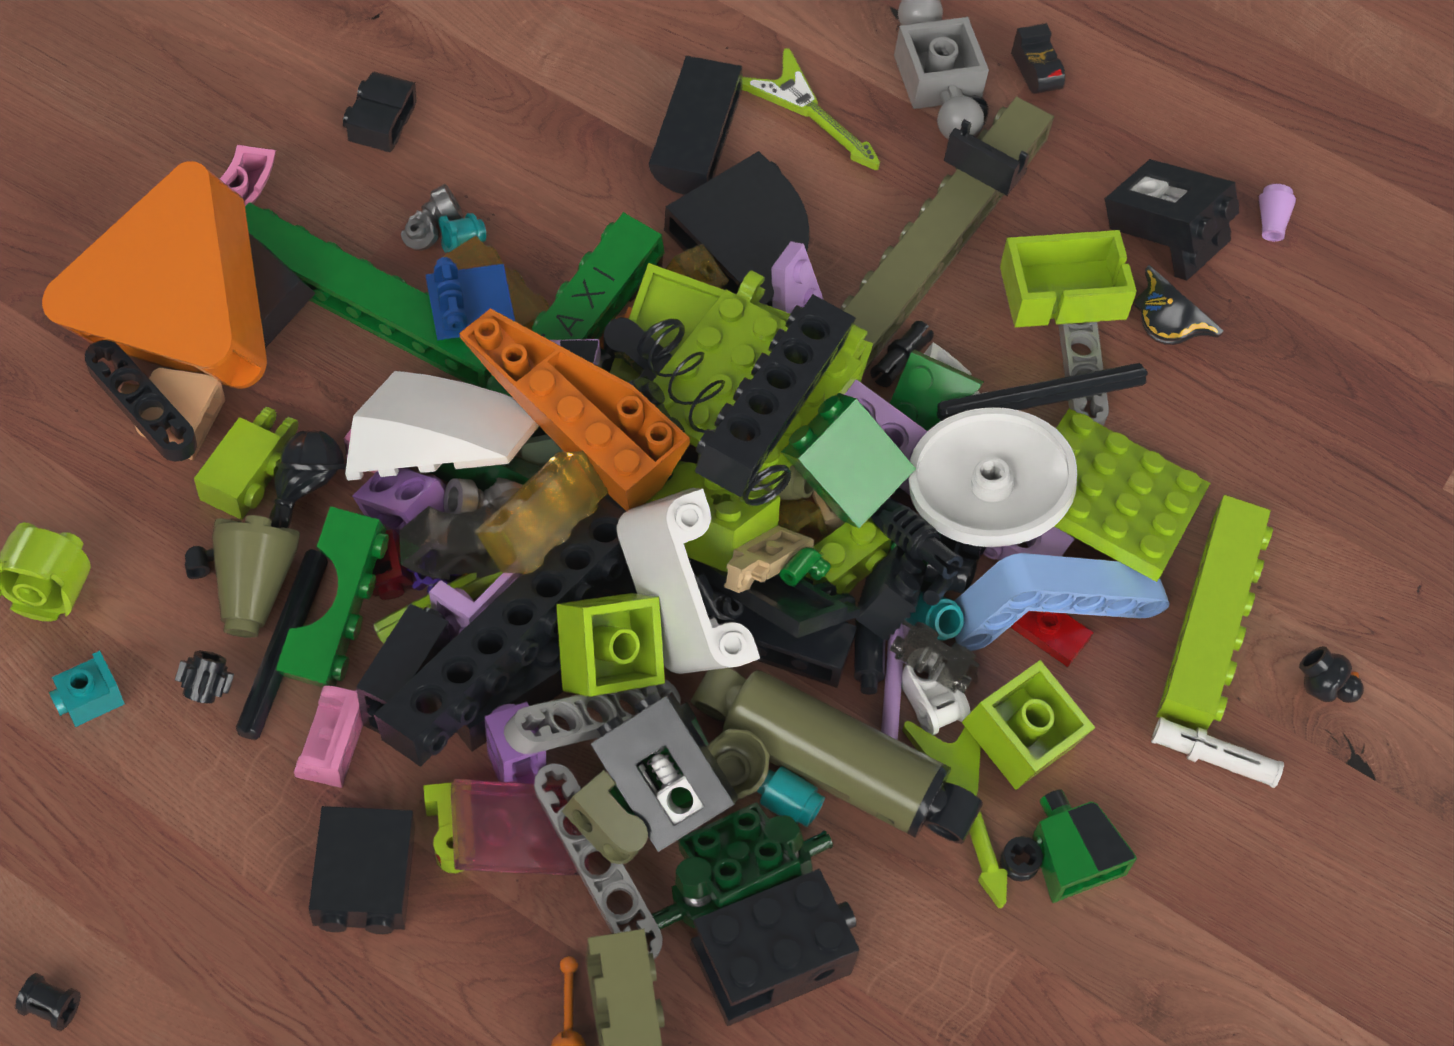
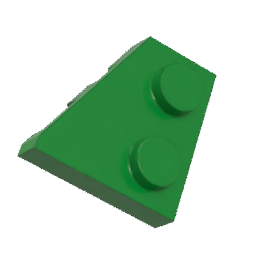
(926, 384)

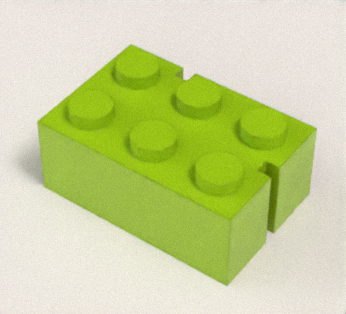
(1067, 278)

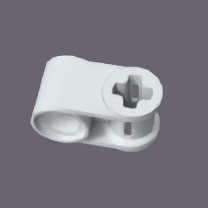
(932, 702)

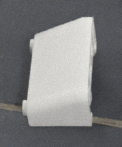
(660, 567)

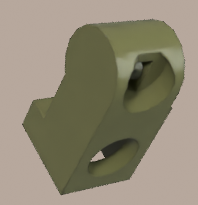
(605, 822)

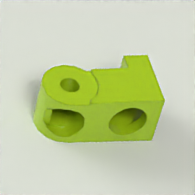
(438, 802)

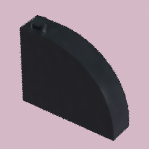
(741, 220)

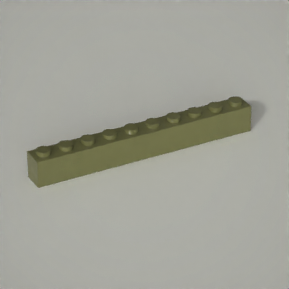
(940, 231)

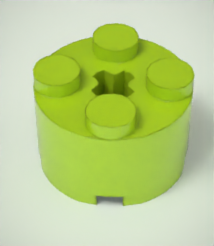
(42, 572)

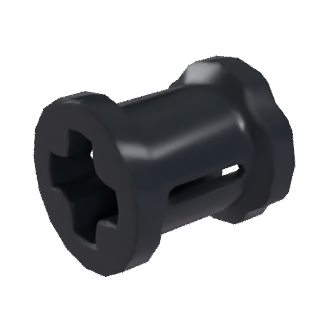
(47, 1002)

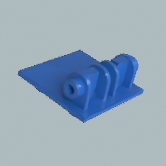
(465, 295)

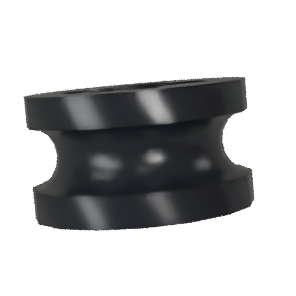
(1019, 846)

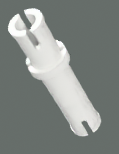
(1199, 745)

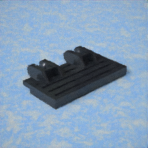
(793, 608)

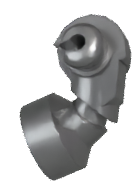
(421, 228)
(464, 496)

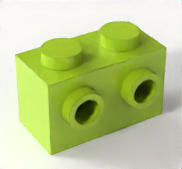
(852, 554)

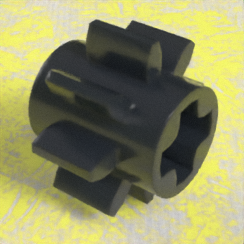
(204, 676)

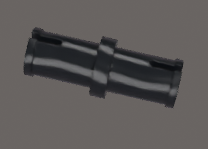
(899, 351)

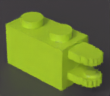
(244, 463)

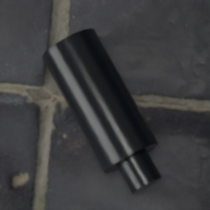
(868, 659)

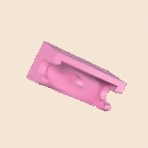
(331, 738)

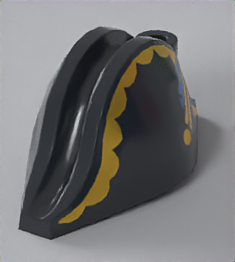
(1169, 314)

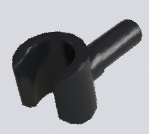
(198, 561)

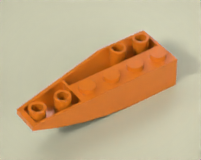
(582, 407)

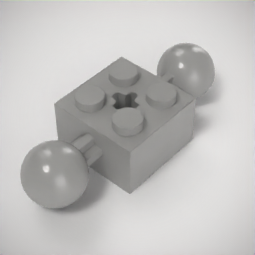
(941, 64)

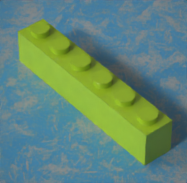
(1215, 614)

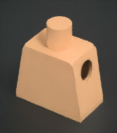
(192, 394)

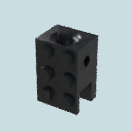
(775, 946)

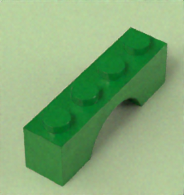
(319, 650)

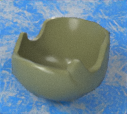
(741, 759)

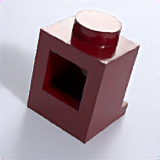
(391, 583)

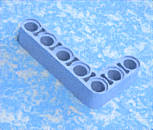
(1053, 585)

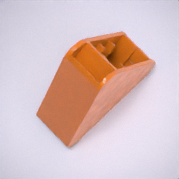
(171, 282)

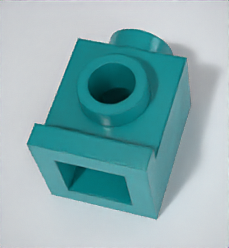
(86, 690)

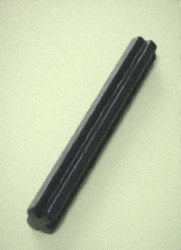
(292, 616)

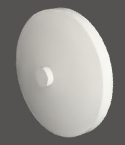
(993, 477)

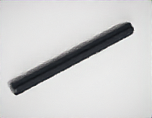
(1049, 391)

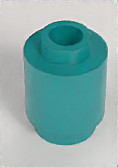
(944, 617)
(791, 796)

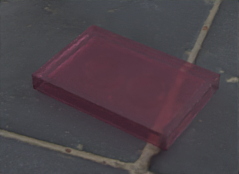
(507, 829)

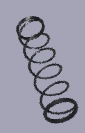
(651, 356)

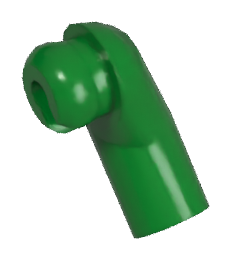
(803, 562)

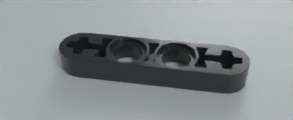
(143, 398)

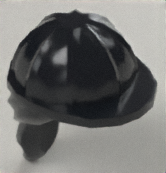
(304, 466)

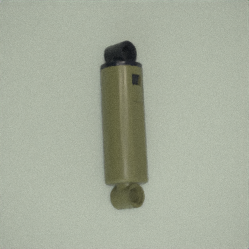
(840, 753)

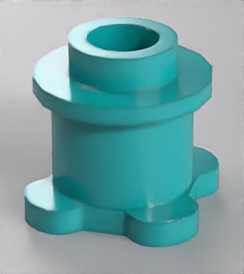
(461, 230)

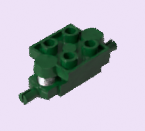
(737, 860)

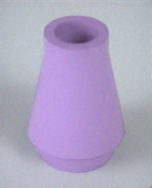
(1275, 209)

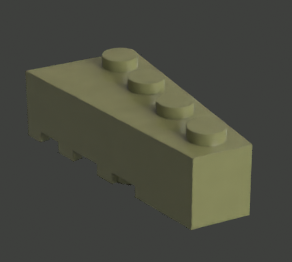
(623, 990)

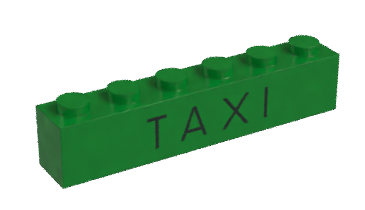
(600, 286)

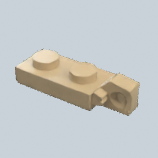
(763, 557)

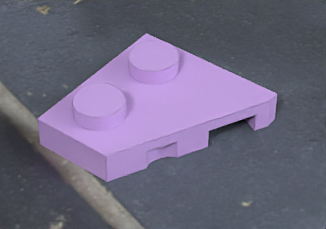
(793, 279)

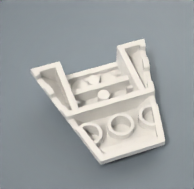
(432, 423)

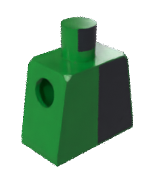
(1079, 847)

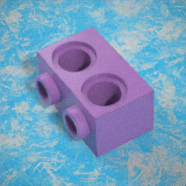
(400, 497)
(506, 761)

